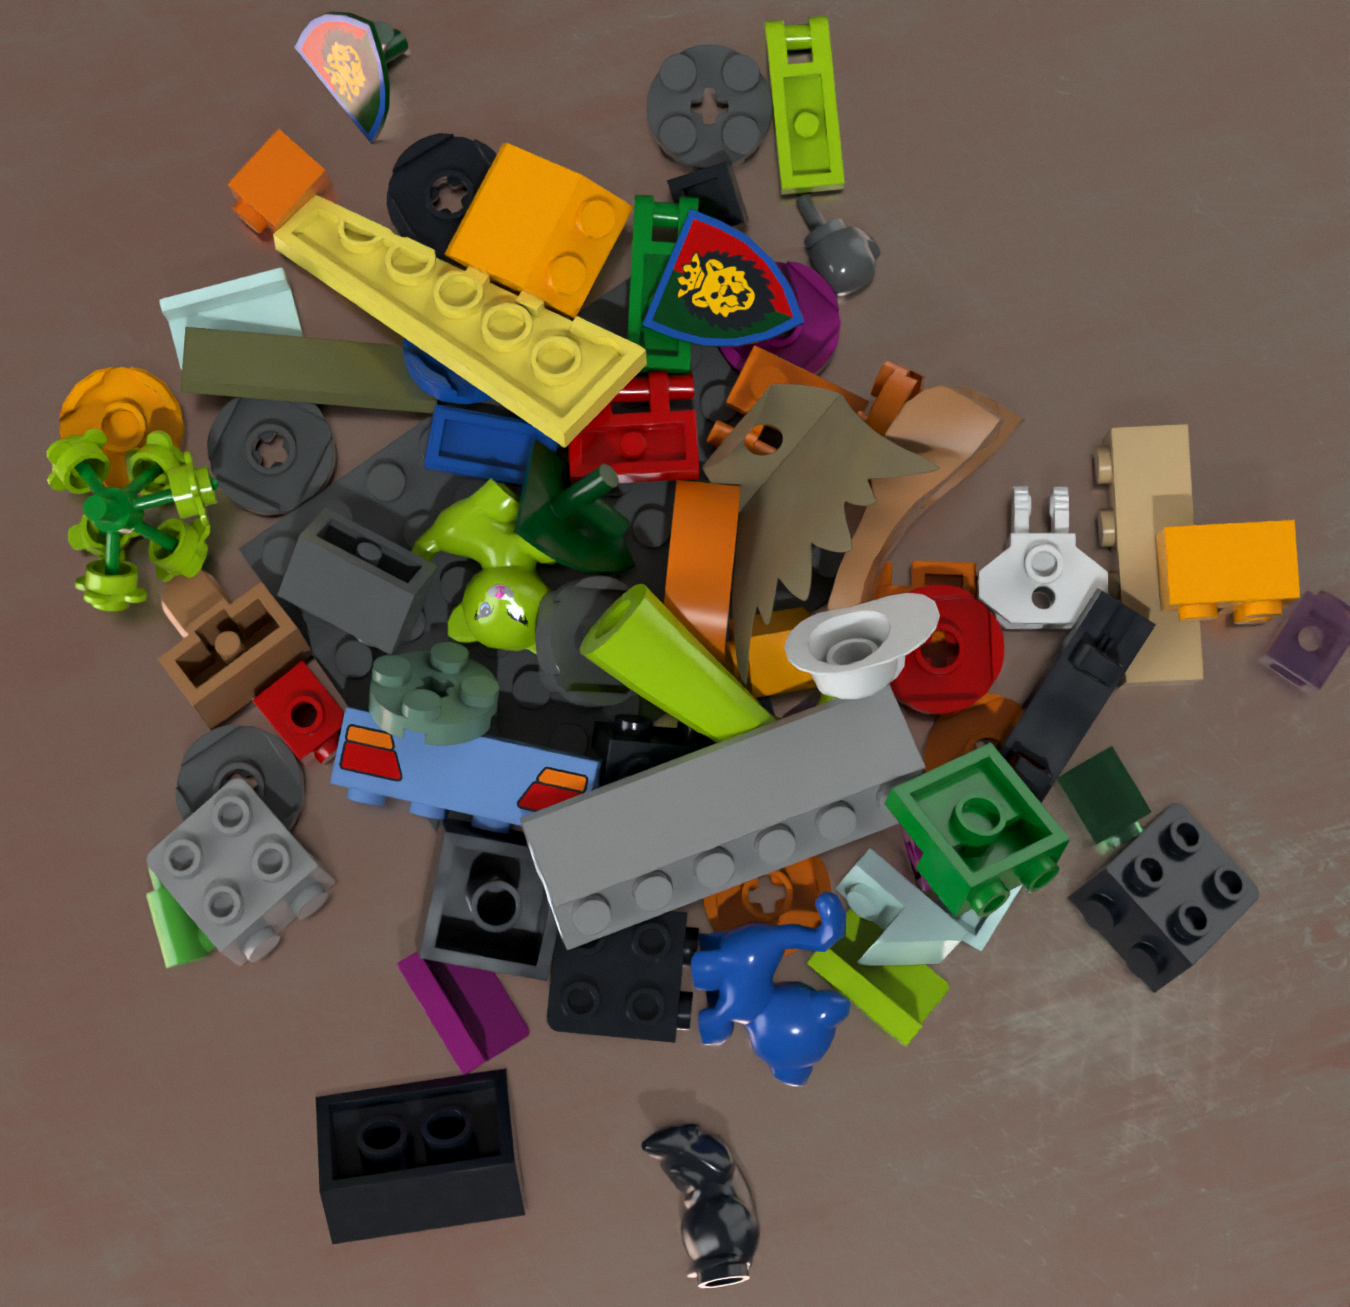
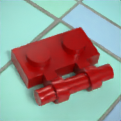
(646, 444)

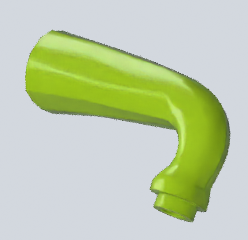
(670, 668)

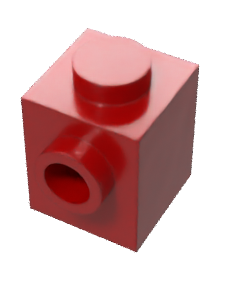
(303, 714)

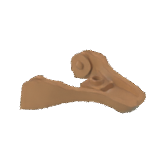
(949, 428)

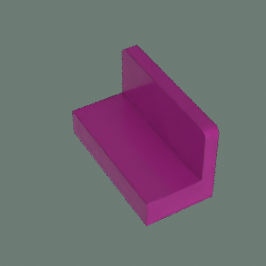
(466, 1009)

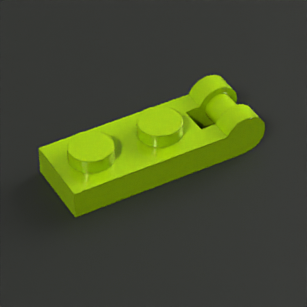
(804, 107)

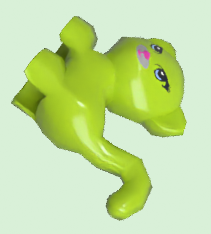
(504, 596)

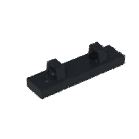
(1067, 699)

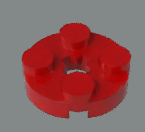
(965, 676)

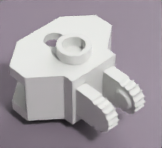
(1039, 565)

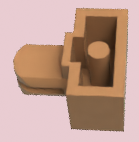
(227, 646)

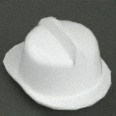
(861, 646)

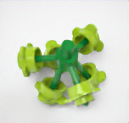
(117, 514)

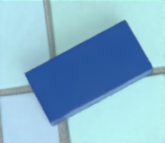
(481, 445)

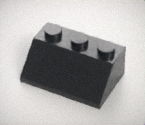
(418, 1156)

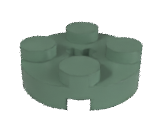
(434, 694)

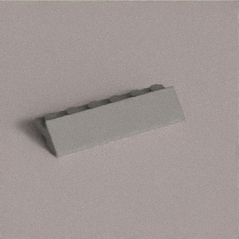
(721, 815)

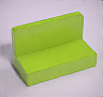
(890, 995)

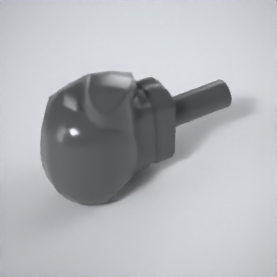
(839, 252)

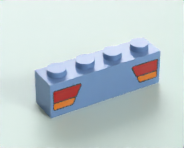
(483, 777)

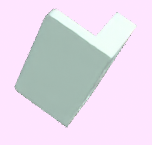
(246, 304)

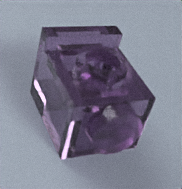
(1305, 668)

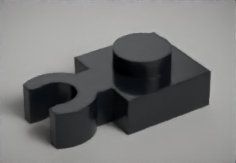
(716, 191)

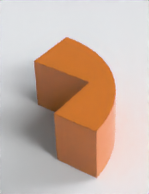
(702, 560)

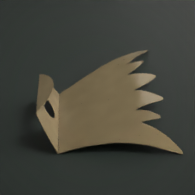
(798, 493)

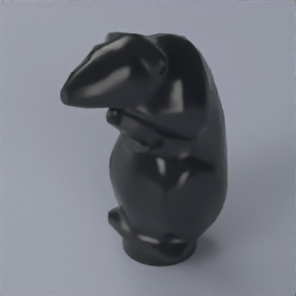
(720, 1213)

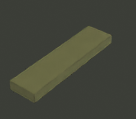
(300, 370)

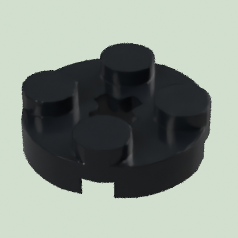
(415, 184)

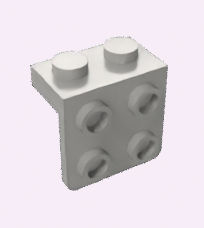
(239, 873)

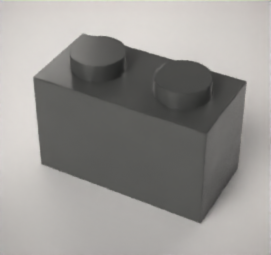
(357, 580)

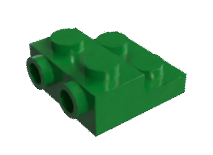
(978, 831)

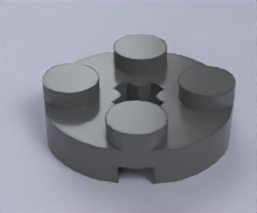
(684, 81)
(285, 484)
(560, 629)
(248, 753)

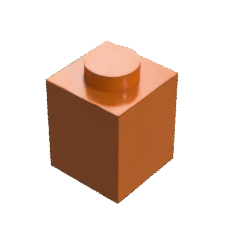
(276, 183)

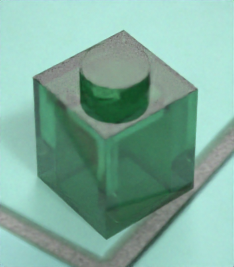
(1103, 800)

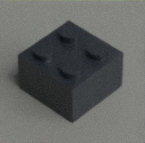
(485, 904)

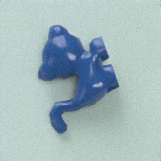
(785, 1021)

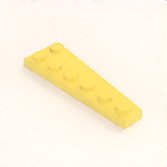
(502, 343)

